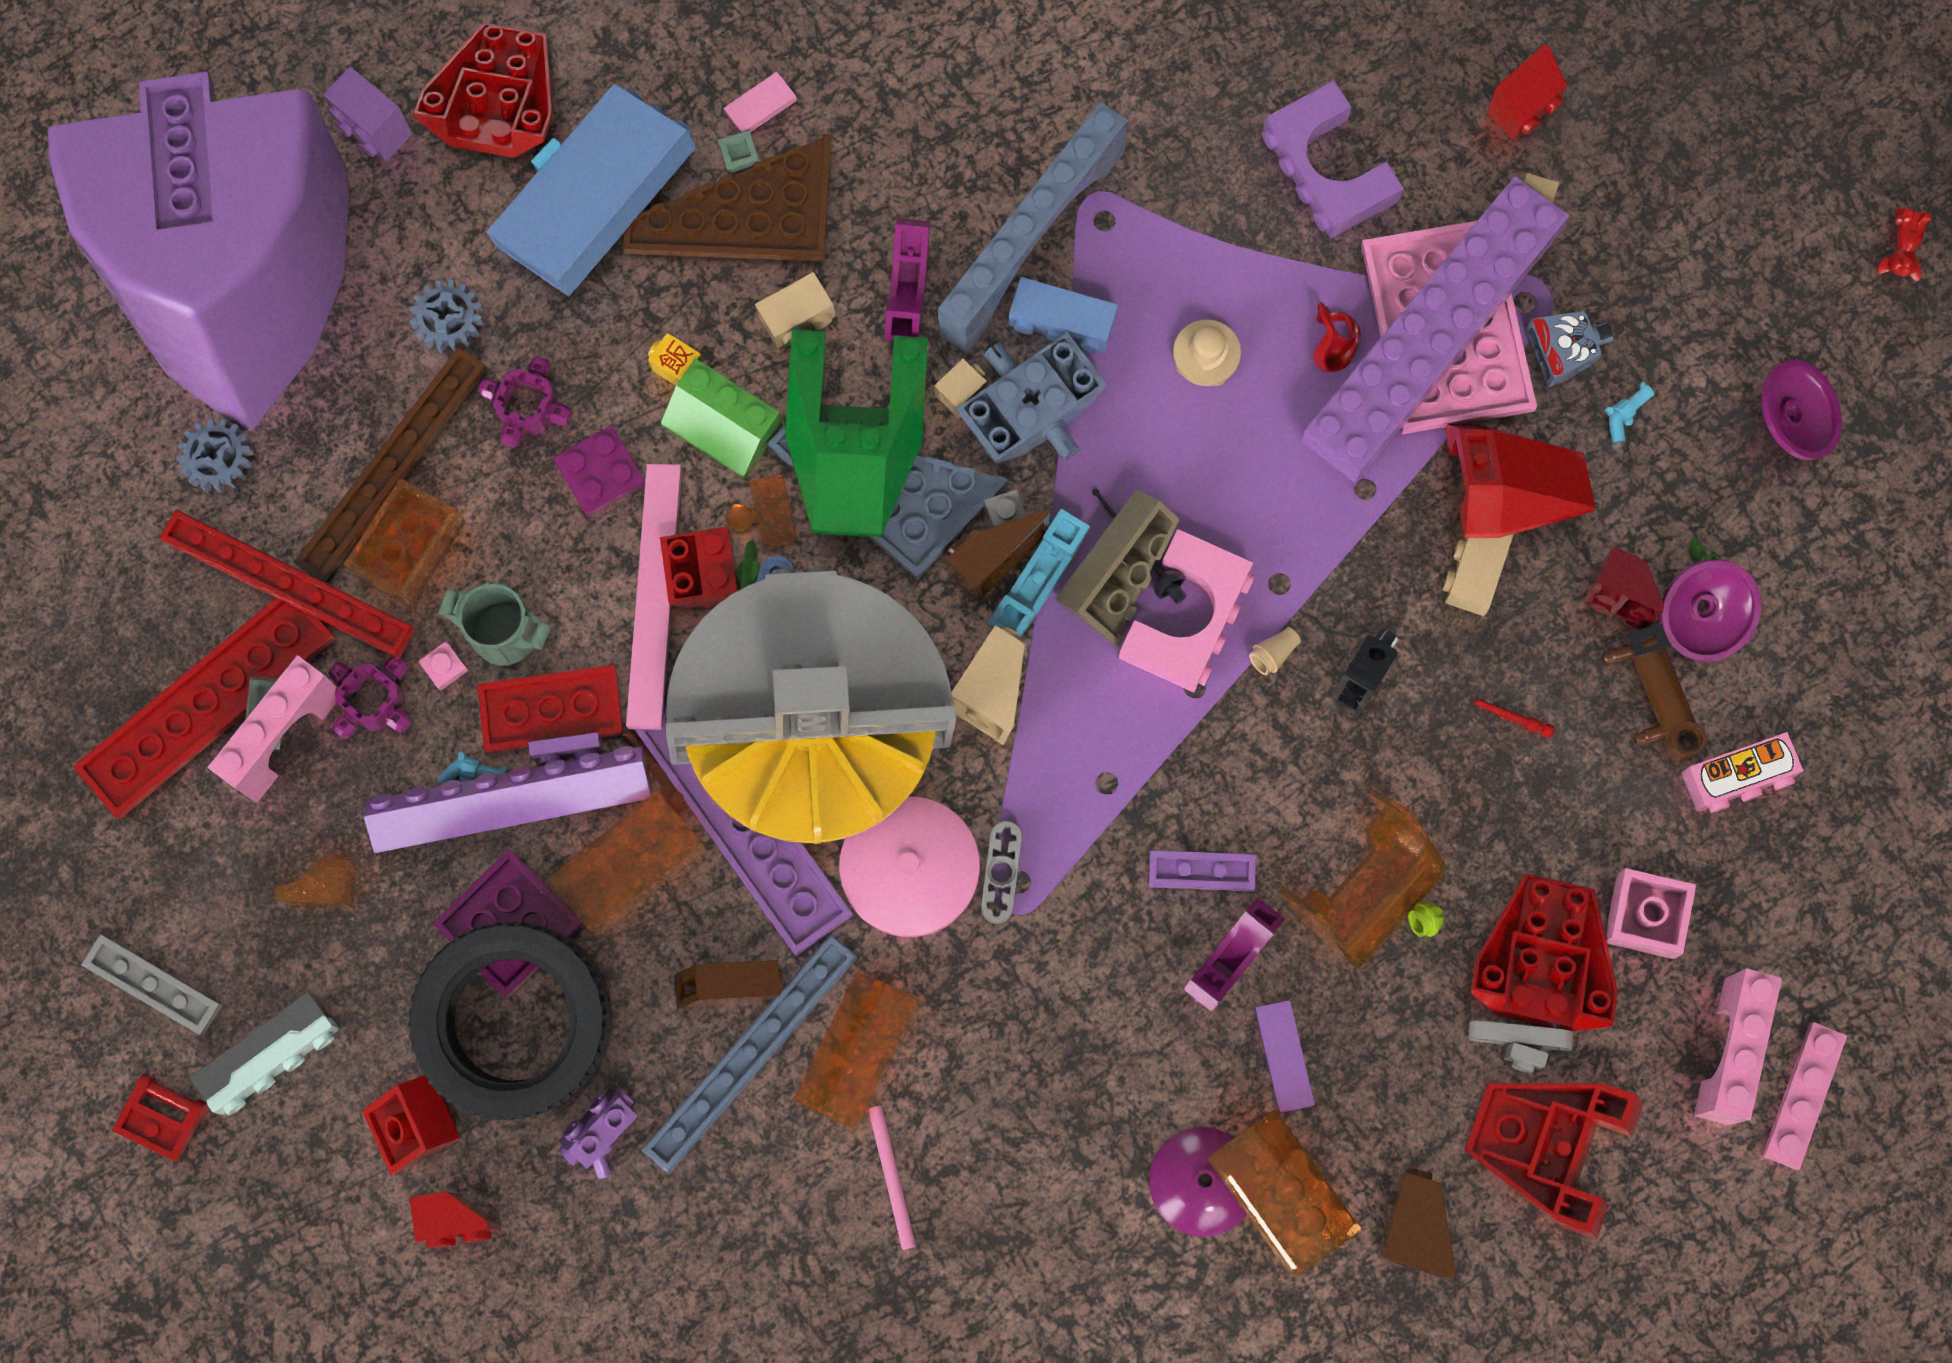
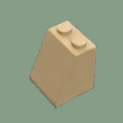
(990, 685)

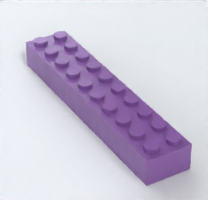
(1435, 329)

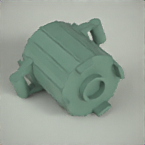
(495, 622)

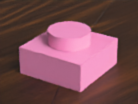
(443, 666)

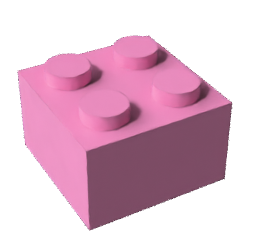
(1650, 913)

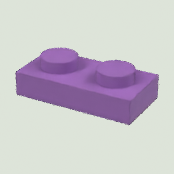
(565, 747)

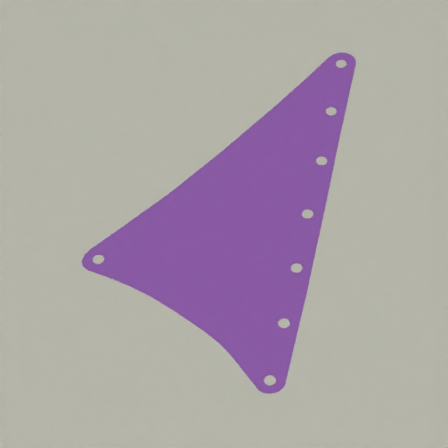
(1229, 471)

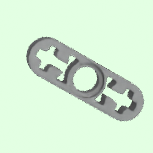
(1013, 848)
(1525, 1035)

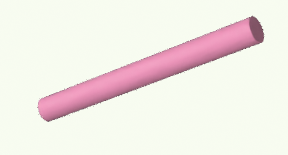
(892, 1177)

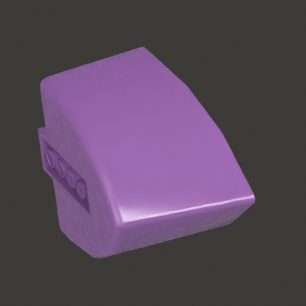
(212, 231)

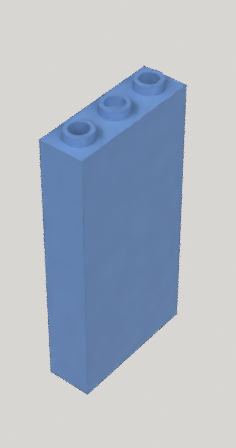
(592, 188)

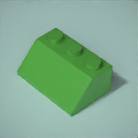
(721, 418)

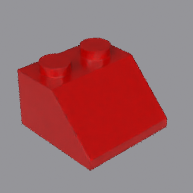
(1528, 94)
(410, 1124)

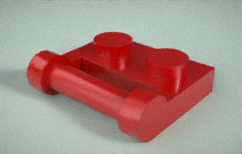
(155, 1129)

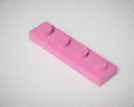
(1804, 1096)

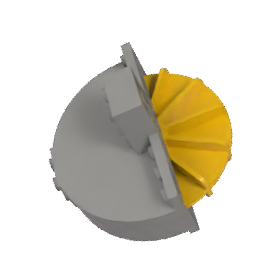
(808, 705)

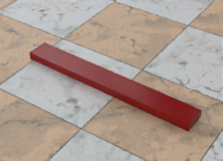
(287, 584)

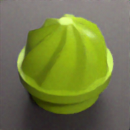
(1426, 919)

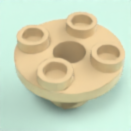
(1206, 353)

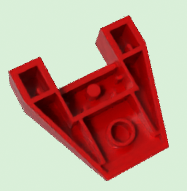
(1540, 1140)

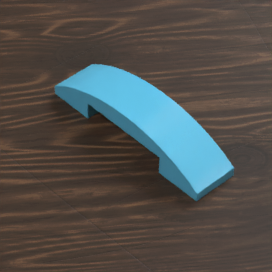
(1041, 573)

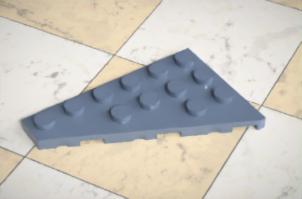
(930, 509)

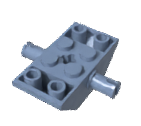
(1055, 377)

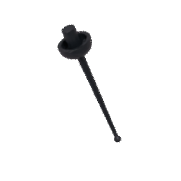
(1168, 582)

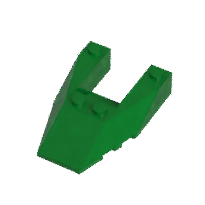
(851, 456)

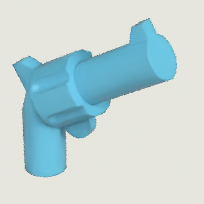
(1624, 411)
(468, 769)

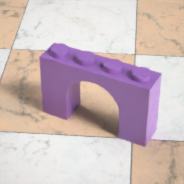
(1334, 203)

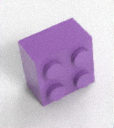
(367, 115)

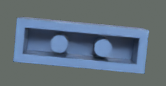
(1057, 311)

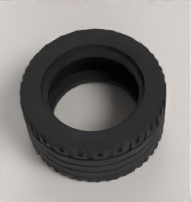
(435, 1033)

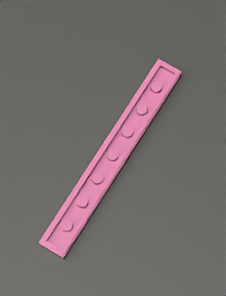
(652, 607)

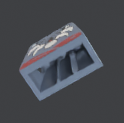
(1566, 344)

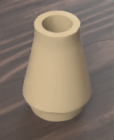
(1273, 652)

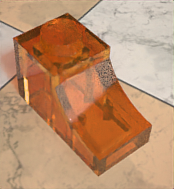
(325, 885)

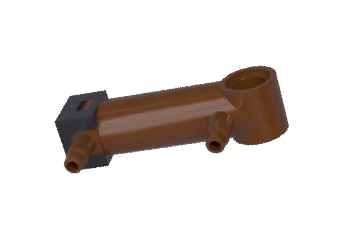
(1649, 653)

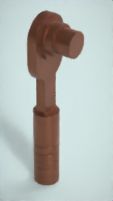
(667, 789)

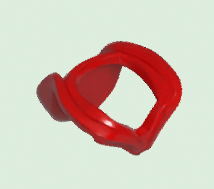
(1335, 351)

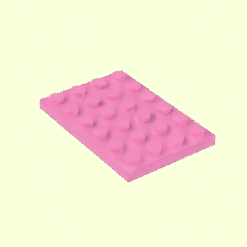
(1491, 373)

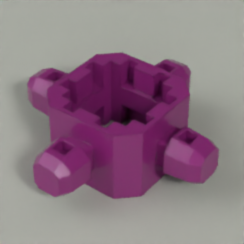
(502, 395)
(351, 681)

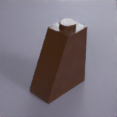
(727, 983)
(1418, 1227)

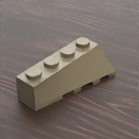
(1119, 566)

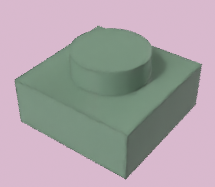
(738, 152)

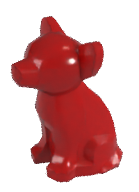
(1909, 236)

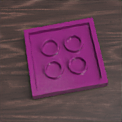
(507, 894)

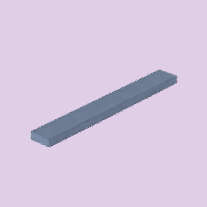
(749, 1054)

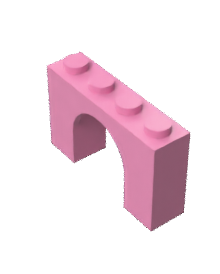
(1186, 658)
(247, 754)
(1751, 1004)

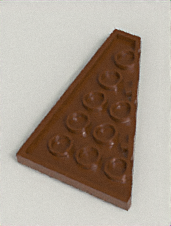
(757, 214)

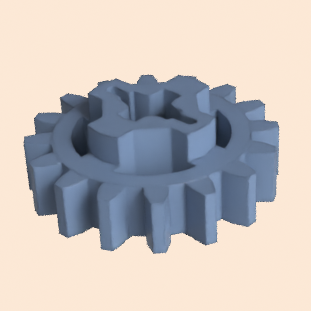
(437, 304)
(199, 456)

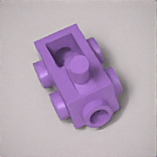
(594, 1133)

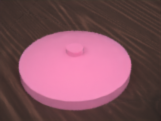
(911, 869)

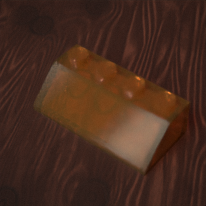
(857, 1051)
(1284, 1194)

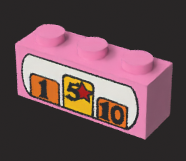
(1742, 773)

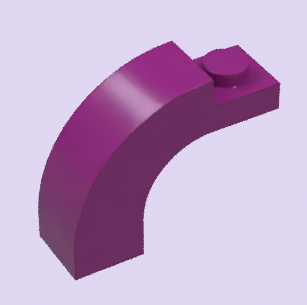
(908, 279)
(1234, 954)

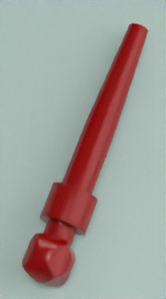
(1531, 724)

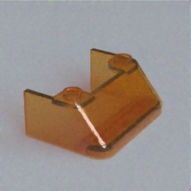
(1378, 891)

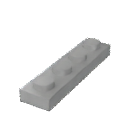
(151, 985)

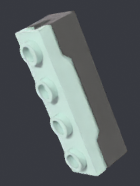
(265, 1054)

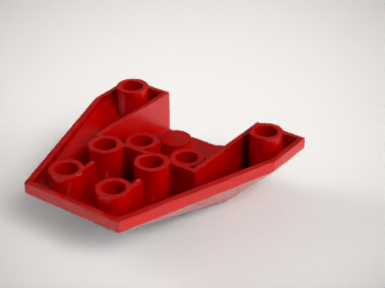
(491, 93)
(1516, 481)
(1548, 959)

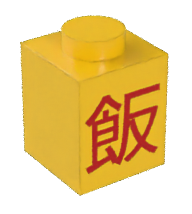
(671, 358)

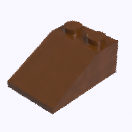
(992, 553)

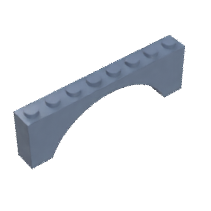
(1083, 160)

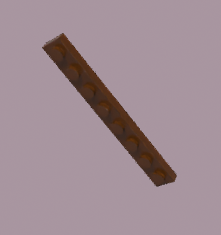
(390, 464)

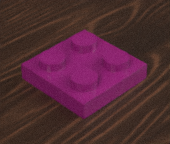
(599, 471)

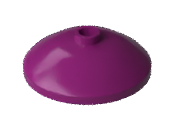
(1801, 410)
(1723, 622)
(1177, 1190)

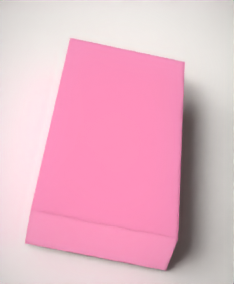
(760, 104)

